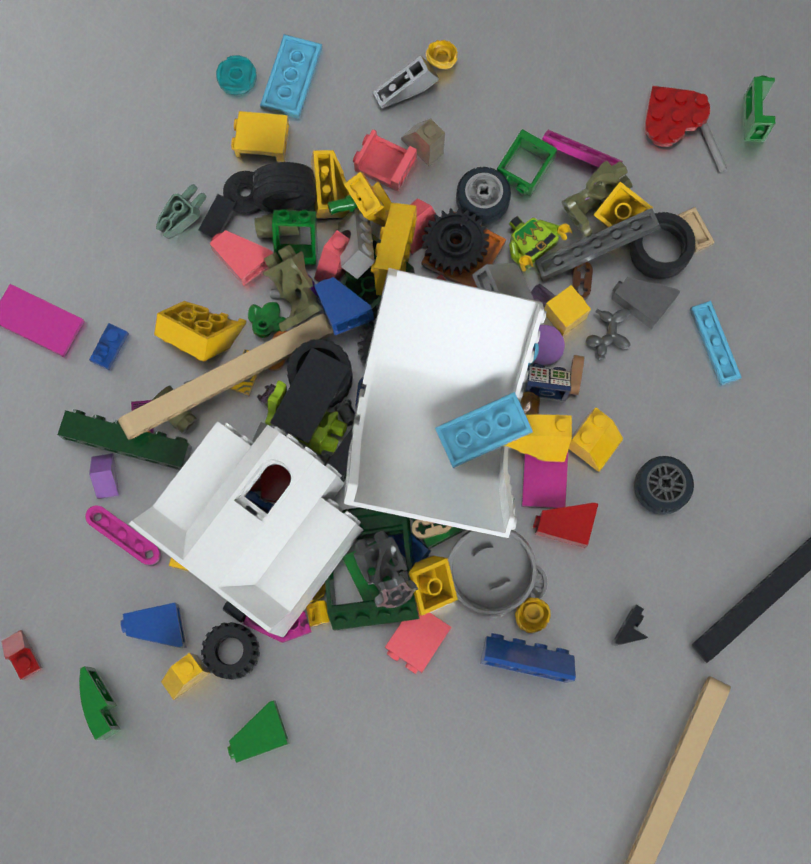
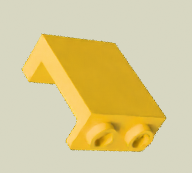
(261, 134)

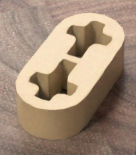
(430, 532)

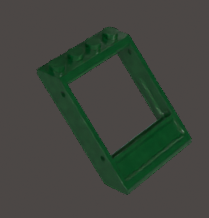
(366, 612)

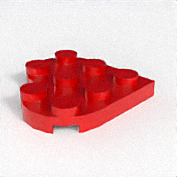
(673, 113)

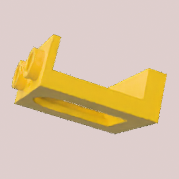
(373, 200)

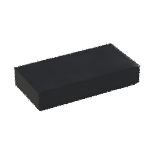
(217, 216)

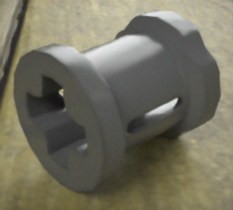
(346, 412)

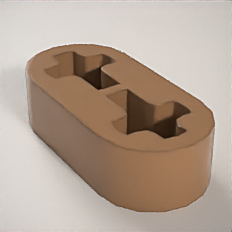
(576, 373)

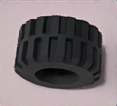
(212, 644)

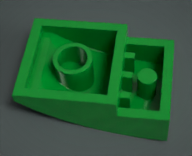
(96, 704)

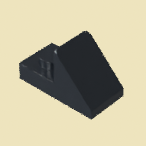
(627, 632)

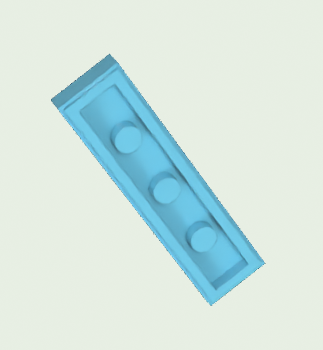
(715, 343)

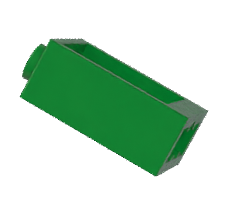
(534, 146)
(298, 219)

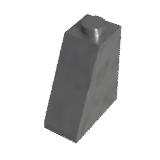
(644, 299)

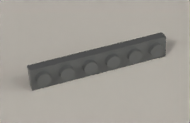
(598, 244)

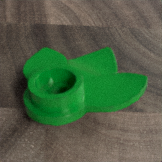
(266, 316)

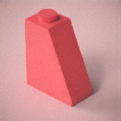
(240, 255)
(330, 261)

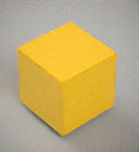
(567, 310)

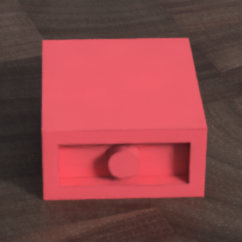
(384, 160)
(417, 641)

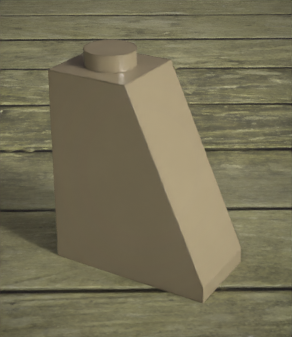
(427, 139)

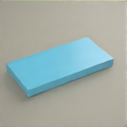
(291, 76)
(484, 430)

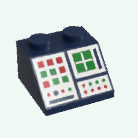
(548, 383)

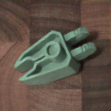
(180, 212)

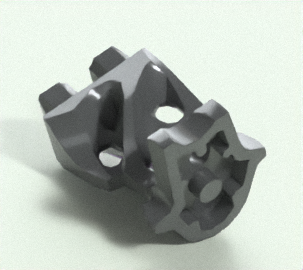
(392, 592)

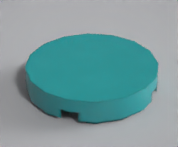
(236, 75)

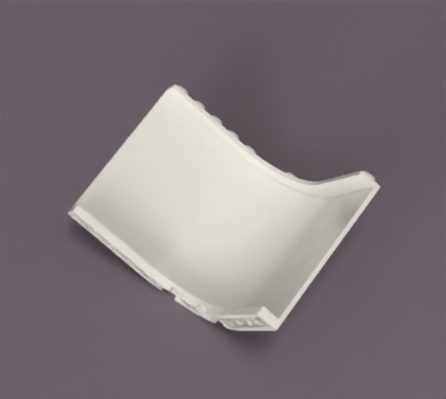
(429, 361)

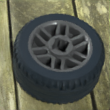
(676, 492)

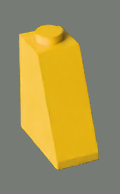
(184, 675)

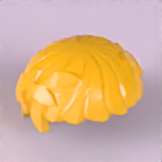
(441, 54)
(532, 615)

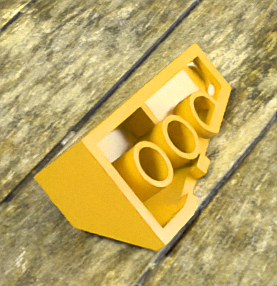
(549, 438)

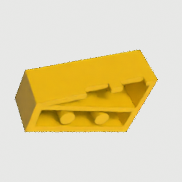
(328, 182)

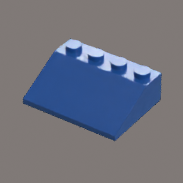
(528, 659)

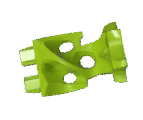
(329, 425)

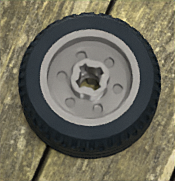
(484, 194)

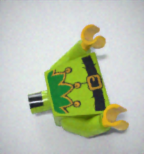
(534, 240)

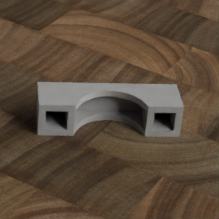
(359, 252)

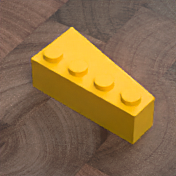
(395, 242)

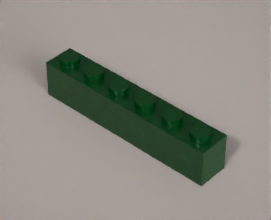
(110, 437)

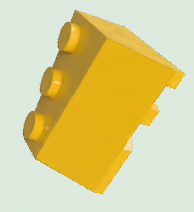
(197, 330)

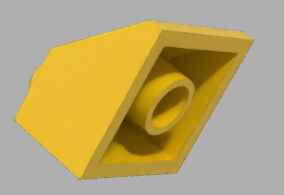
(596, 439)
(433, 583)

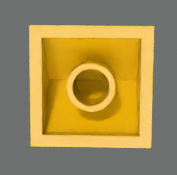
(620, 206)

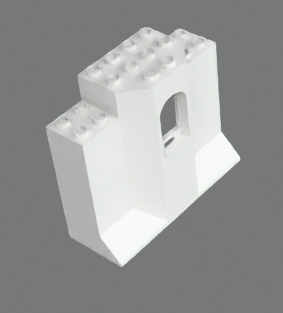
(263, 561)

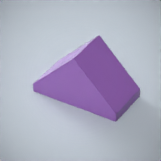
(104, 476)

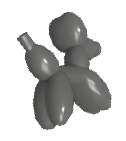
(612, 336)

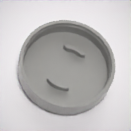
(492, 571)

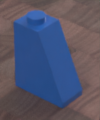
(342, 306)
(156, 624)

